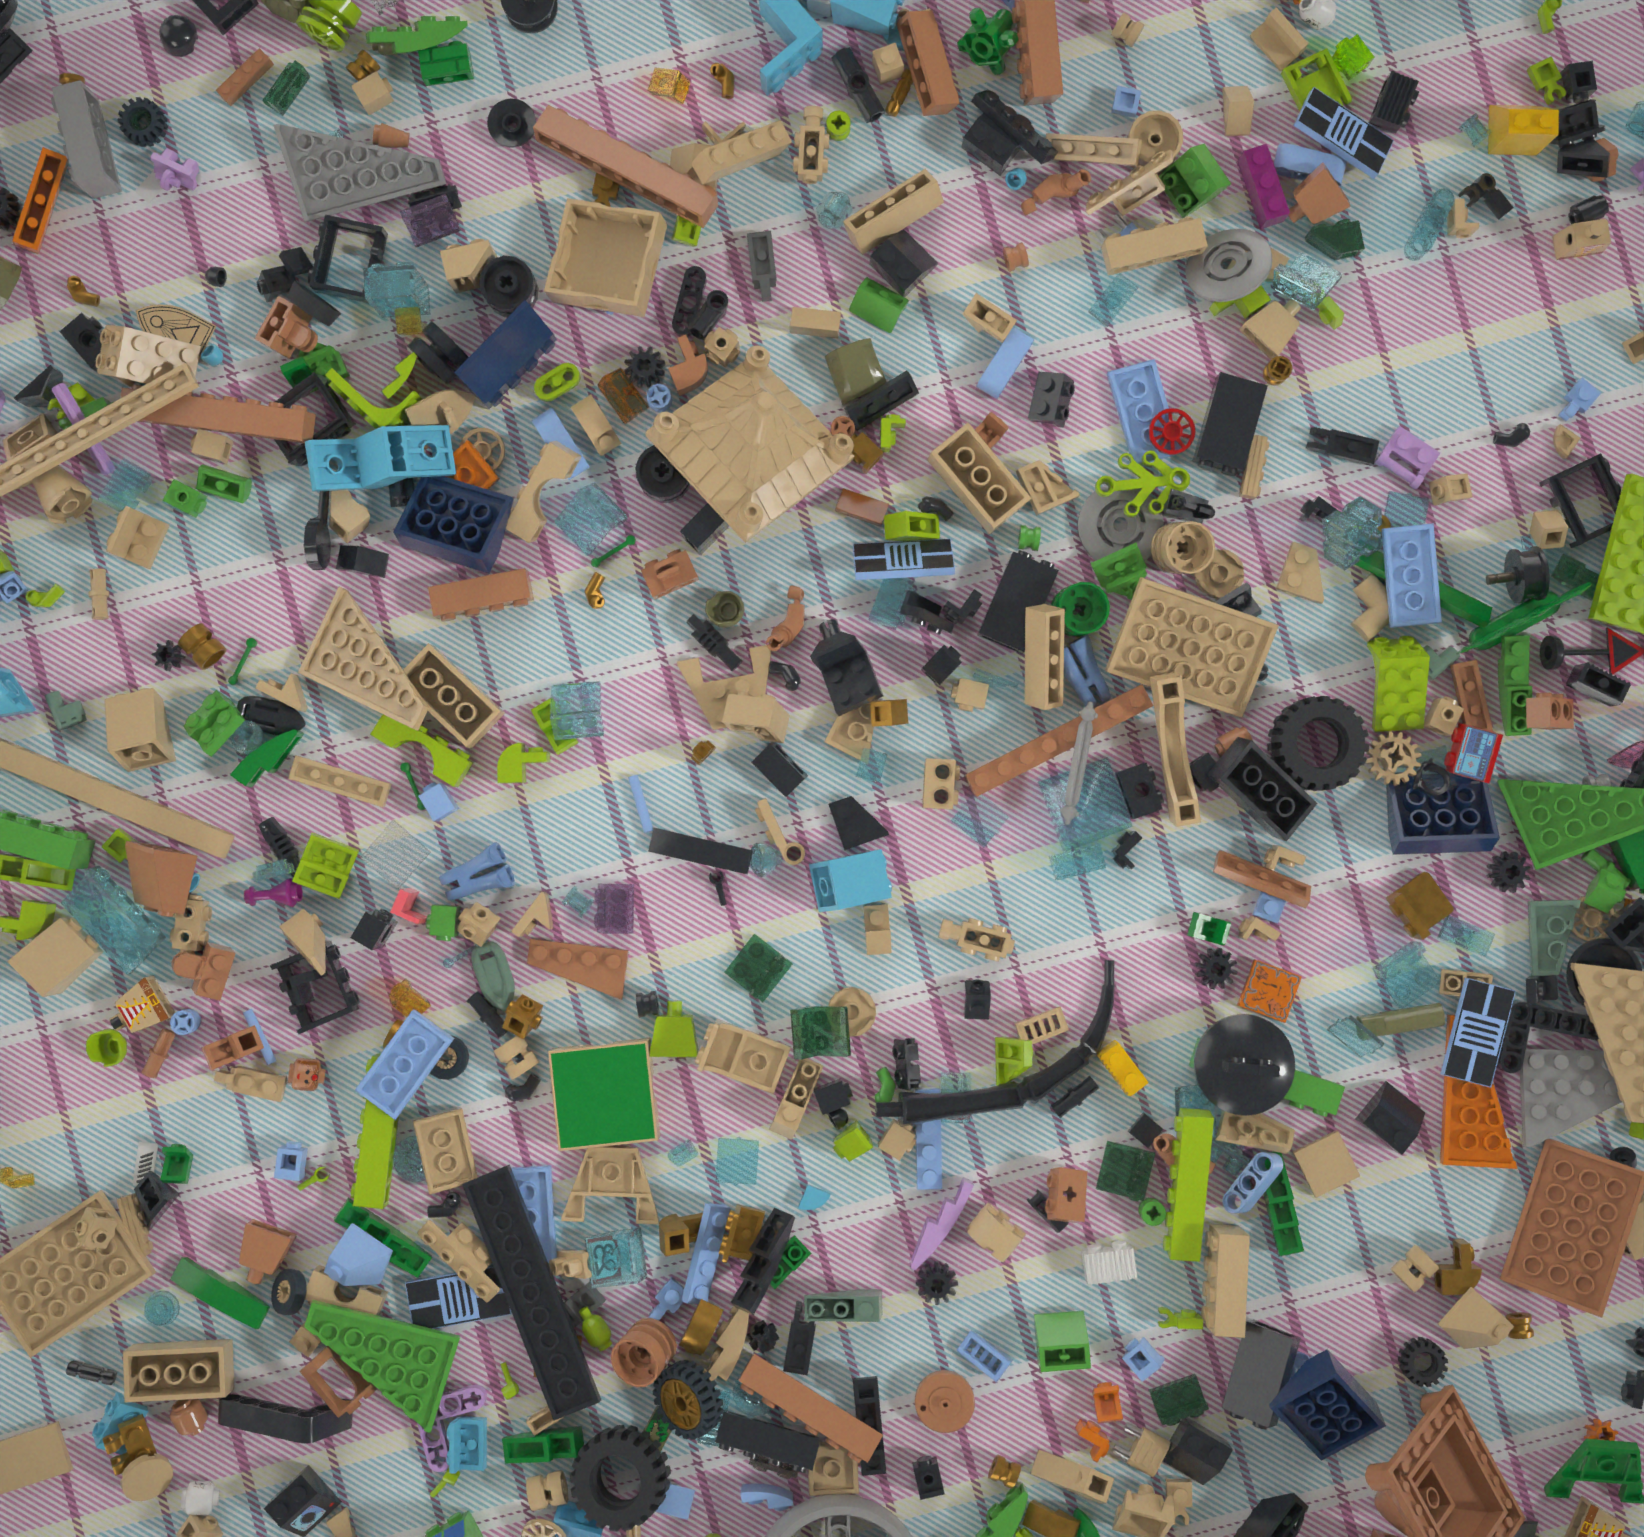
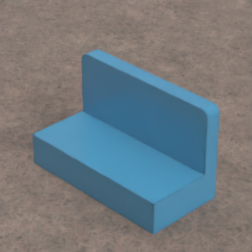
(574, 1523)

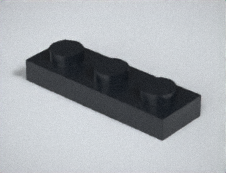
(882, 400)

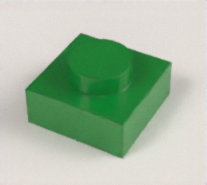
(296, 371)

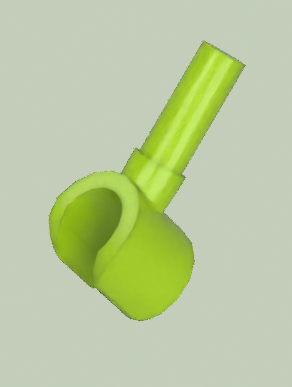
(313, 1179)
(512, 1387)
(447, 1478)

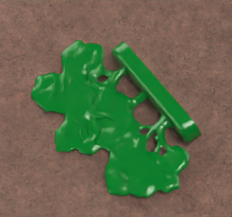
(1519, 619)

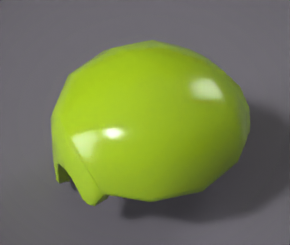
(106, 1047)

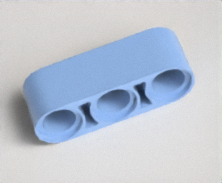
(1301, 162)
(1005, 363)
(552, 429)
(1242, 1187)

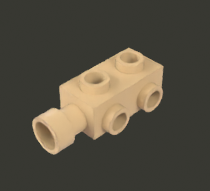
(811, 155)
(192, 925)
(982, 940)

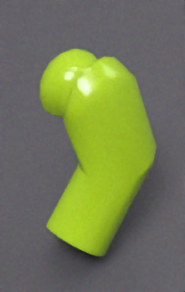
(1545, 15)
(45, 599)

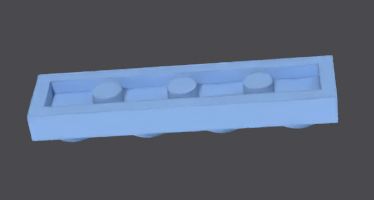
(929, 1151)
(705, 1253)

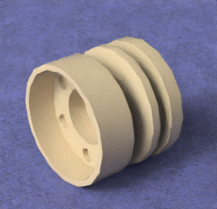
(1195, 547)

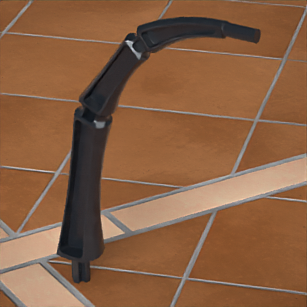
(925, 1107)

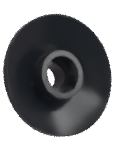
(509, 112)

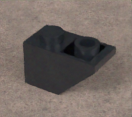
(942, 664)

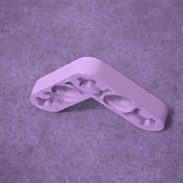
(438, 1424)

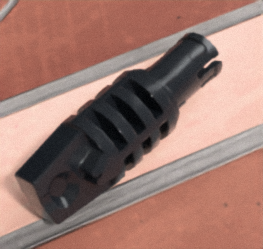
(713, 642)
(279, 842)

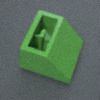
(1193, 180)
(1062, 1341)

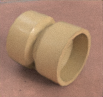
(511, 1049)
(1419, 1260)
(538, 1490)

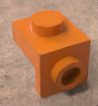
(1107, 1403)
(1092, 1432)

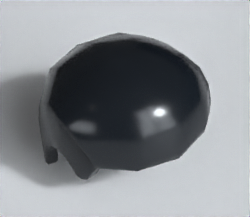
(178, 35)

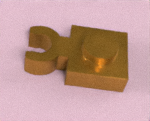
(605, 190)
(702, 751)

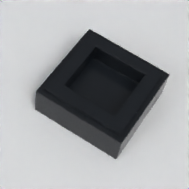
(295, 261)
(1145, 1130)

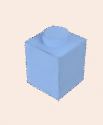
(438, 801)

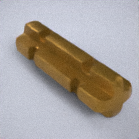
(899, 93)

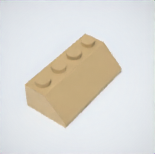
(978, 478)

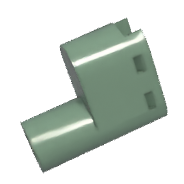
(1439, 663)
(65, 715)

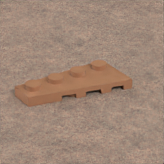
(585, 964)

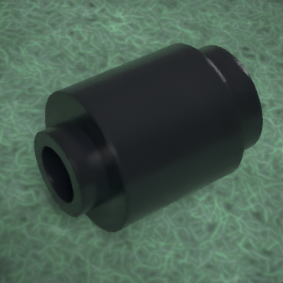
(1588, 210)

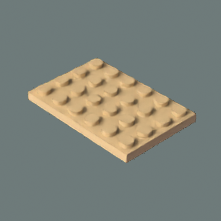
(1202, 641)
(58, 1284)

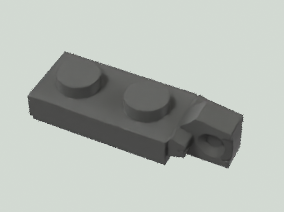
(762, 262)

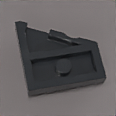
(855, 823)

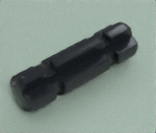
(91, 1372)

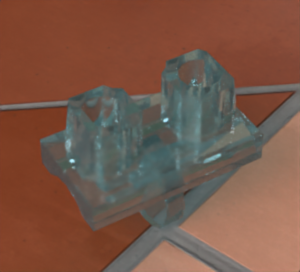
(1235, 1159)

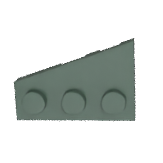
(1549, 933)

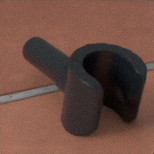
(719, 888)

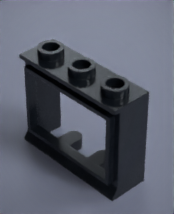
(324, 251)
(336, 429)
(1609, 485)
(342, 977)

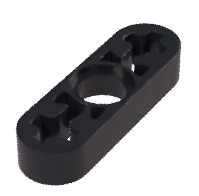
(687, 283)

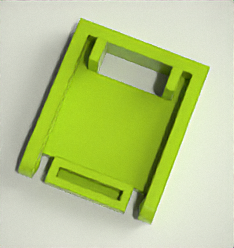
(1326, 79)

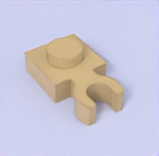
(1182, 1496)

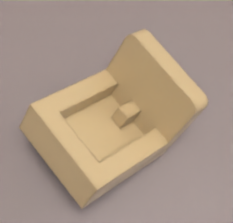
(305, 1341)

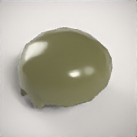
(725, 609)

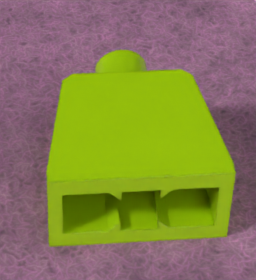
(674, 1033)

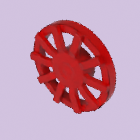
(1172, 431)

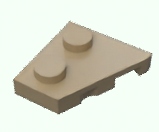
(1044, 487)

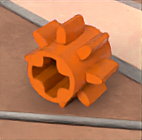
(1594, 1430)

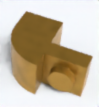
(678, 1232)
(1460, 1276)
(701, 1328)

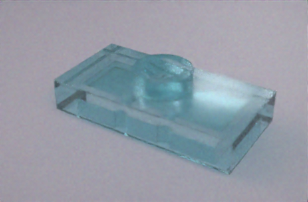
(1113, 299)
(1466, 935)

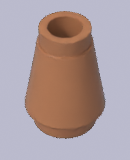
(390, 137)

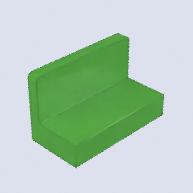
(878, 304)

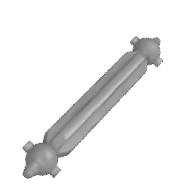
(1078, 763)

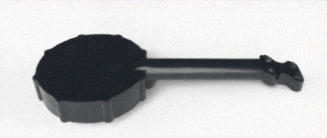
(317, 536)

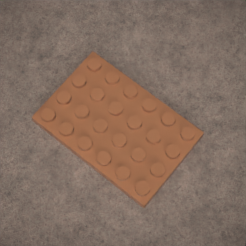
(1574, 1227)

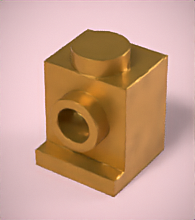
(865, 452)

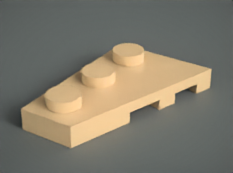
(852, 732)
(1255, 1132)

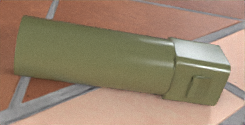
(1404, 1019)

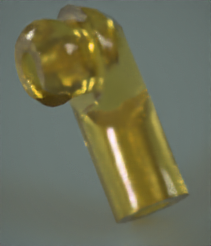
(14, 1181)

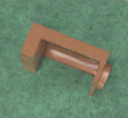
(337, 1405)

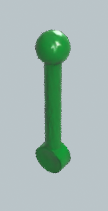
(630, 540)
(251, 643)
(406, 767)

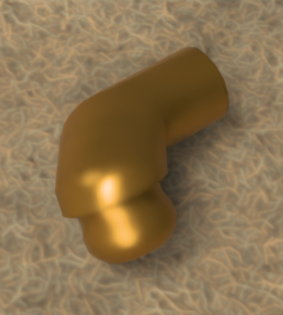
(80, 293)

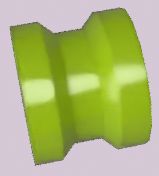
(838, 132)

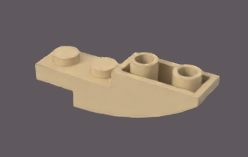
(731, 1339)

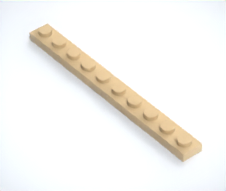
(96, 427)

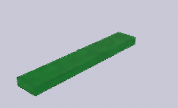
(1450, 598)

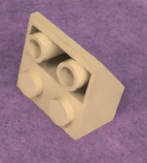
(465, 264)

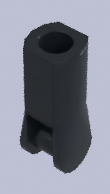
(1035, 1201)

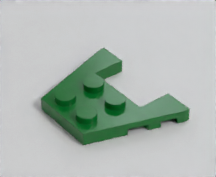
(1604, 1463)

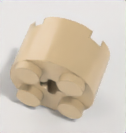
(995, 1232)

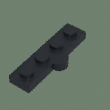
(1015, 125)

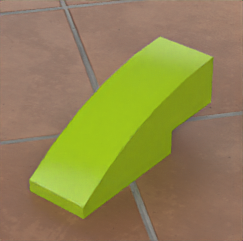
(35, 872)

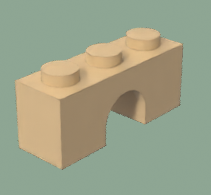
(324, 1289)

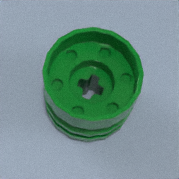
(1093, 606)

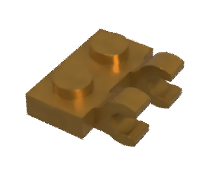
(137, 1441)

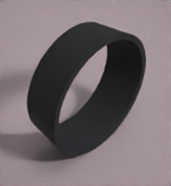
(312, 304)

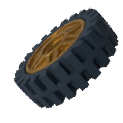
(687, 1399)

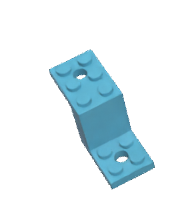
(799, 33)
(380, 458)

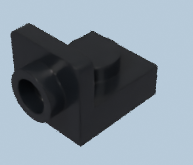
(274, 282)
(1318, 506)
(1541, 988)

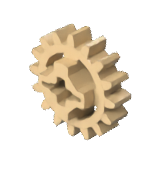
(1383, 757)

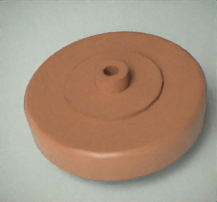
(944, 1401)

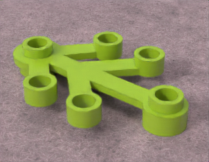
(1145, 482)

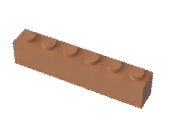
(810, 1407)

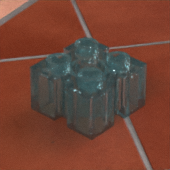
(1352, 533)

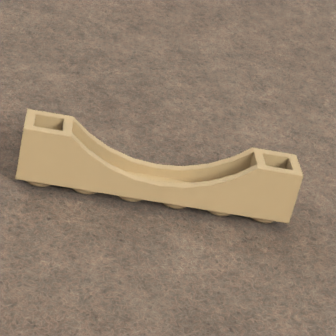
(1178, 781)

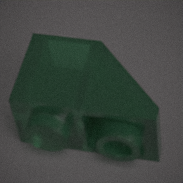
(1338, 240)

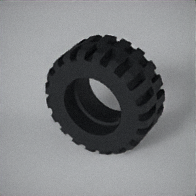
(1350, 742)
(594, 1496)

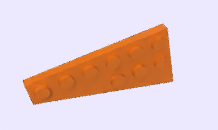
(1472, 1124)

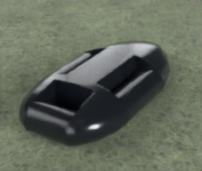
(271, 715)

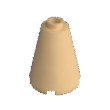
(62, 495)

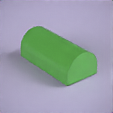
(223, 483)

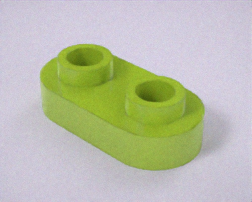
(556, 380)

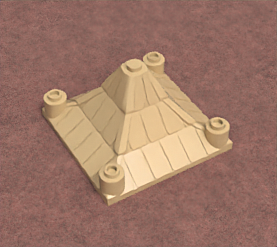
(750, 445)

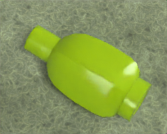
(595, 1330)

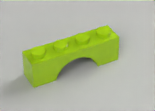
(448, 764)

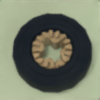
(456, 1065)
(288, 1292)

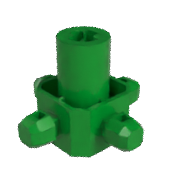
(989, 39)

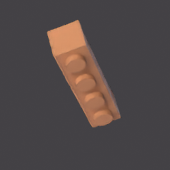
(244, 77)

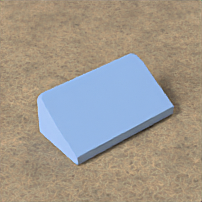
(677, 1502)

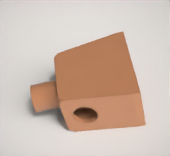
(1318, 197)
(264, 1249)

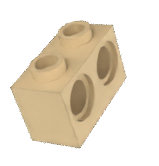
(933, 783)

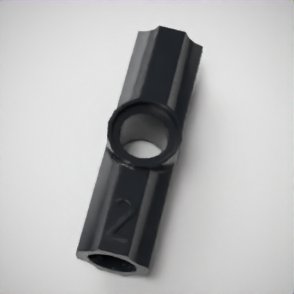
(864, 97)

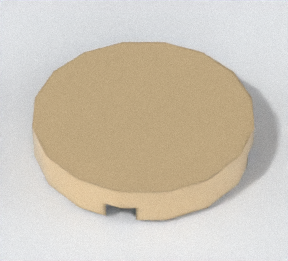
(1222, 574)
(860, 1009)
(146, 1477)

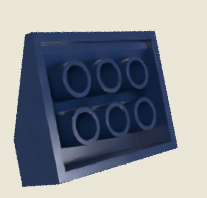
(506, 355)
(455, 522)
(1441, 823)
(1327, 1406)

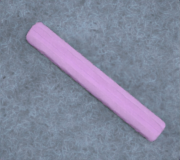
(75, 415)

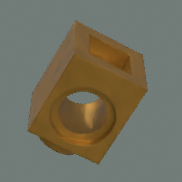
(889, 712)

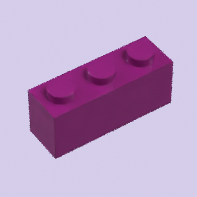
(1263, 186)

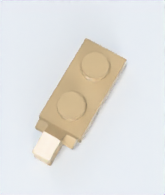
(253, 1082)

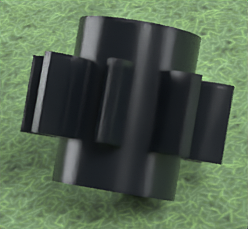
(161, 652)
(763, 1336)

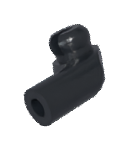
(789, 674)
(524, 1091)
(447, 1208)

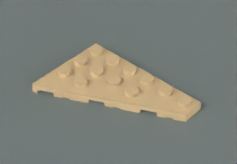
(357, 663)
(1617, 1010)

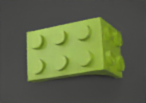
(375, 416)
(1399, 683)

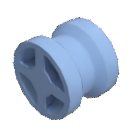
(657, 393)
(180, 1024)

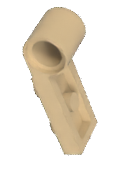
(774, 833)

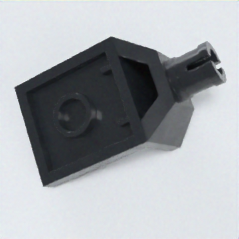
(845, 669)

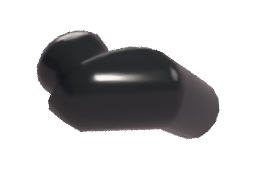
(1513, 439)
(937, 505)

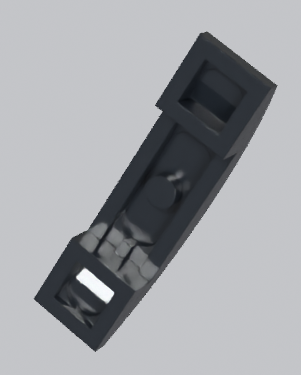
(868, 1411)

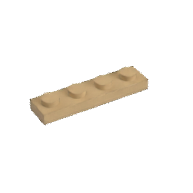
(1096, 149)
(339, 781)

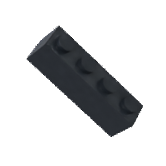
(767, 1440)

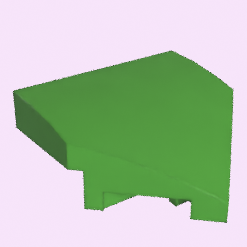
(324, 358)
(1121, 571)

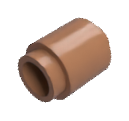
(1225, 740)

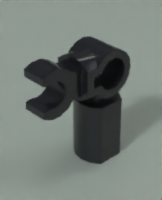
(1485, 187)

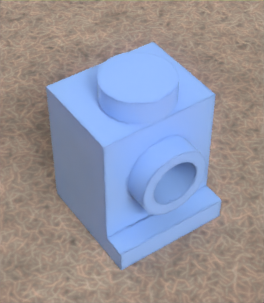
(285, 1167)
(1142, 1366)

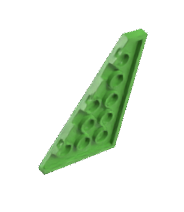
(1570, 818)
(395, 1356)

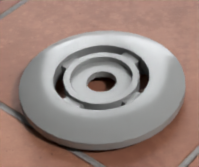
(1242, 279)
(1103, 511)

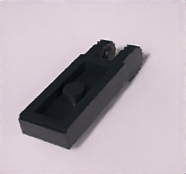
(1345, 446)
(799, 1344)

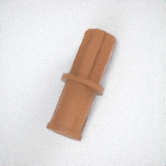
(158, 1053)

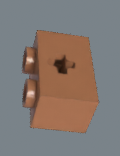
(1074, 1184)

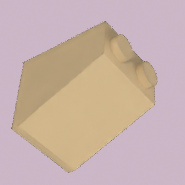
(138, 730)
(56, 957)

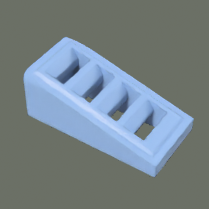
(989, 1348)

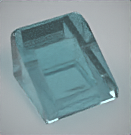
(683, 1153)

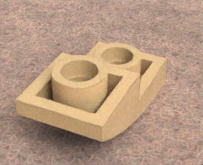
(1453, 980)

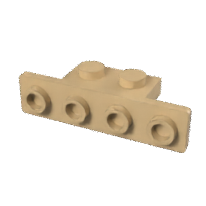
(1134, 189)
(464, 1254)

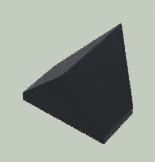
(39, 391)
(1627, 927)
(154, 1197)

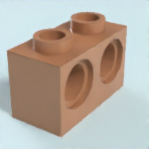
(1549, 712)

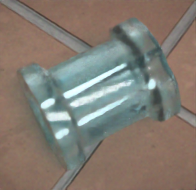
(1475, 130)
(577, 901)

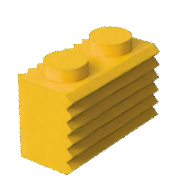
(1122, 1068)

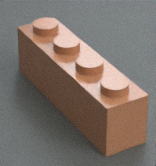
(928, 62)
(480, 594)

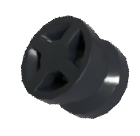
(647, 1004)

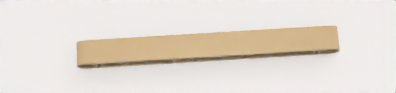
(115, 799)

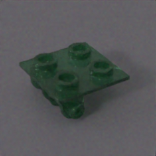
(758, 968)
(1125, 1171)

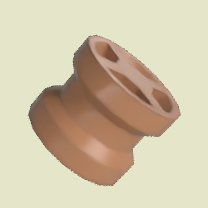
(1015, 257)
(843, 425)

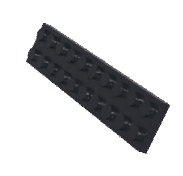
(531, 1292)

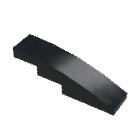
(700, 851)
(765, 1259)

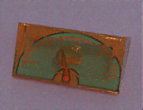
(622, 395)

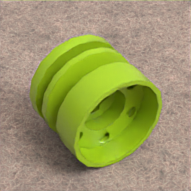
(327, 21)

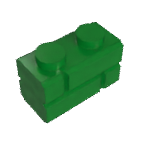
(446, 64)

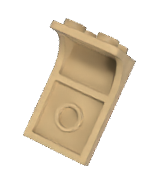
(141, 354)
(742, 1055)

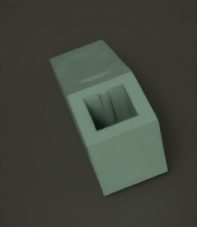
(844, 1306)

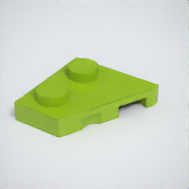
(1012, 1058)

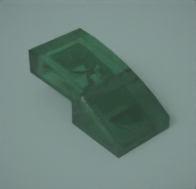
(1573, 574)

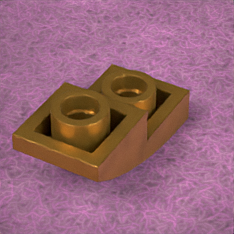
(1050, 1522)

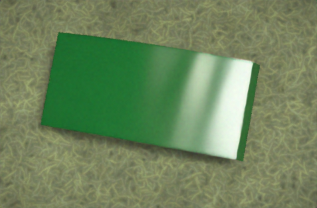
(792, 1258)

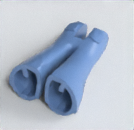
(1083, 651)
(489, 857)

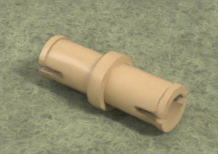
(98, 594)

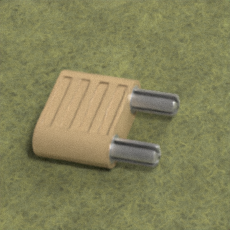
(1146, 1451)

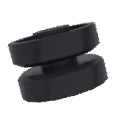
(506, 272)
(439, 352)
(657, 488)

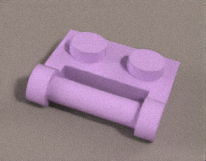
(1411, 451)

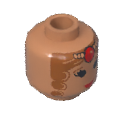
(306, 1074)

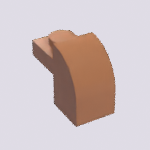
(692, 372)
(232, 1047)

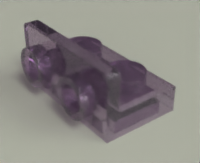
(430, 220)
(614, 908)

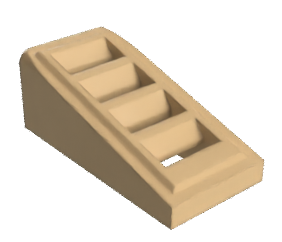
(1019, 1025)

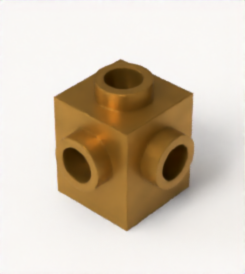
(523, 1016)

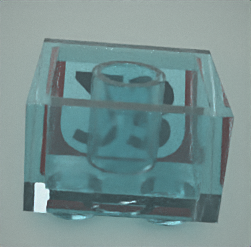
(616, 1258)

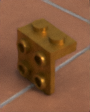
(1419, 905)
(743, 1229)

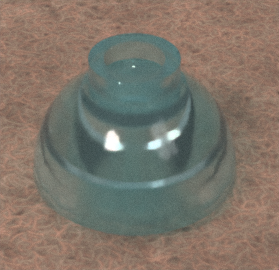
(764, 859)
(161, 1308)

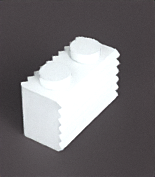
(1109, 1263)

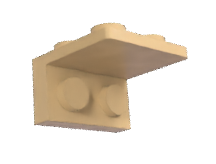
(137, 537)

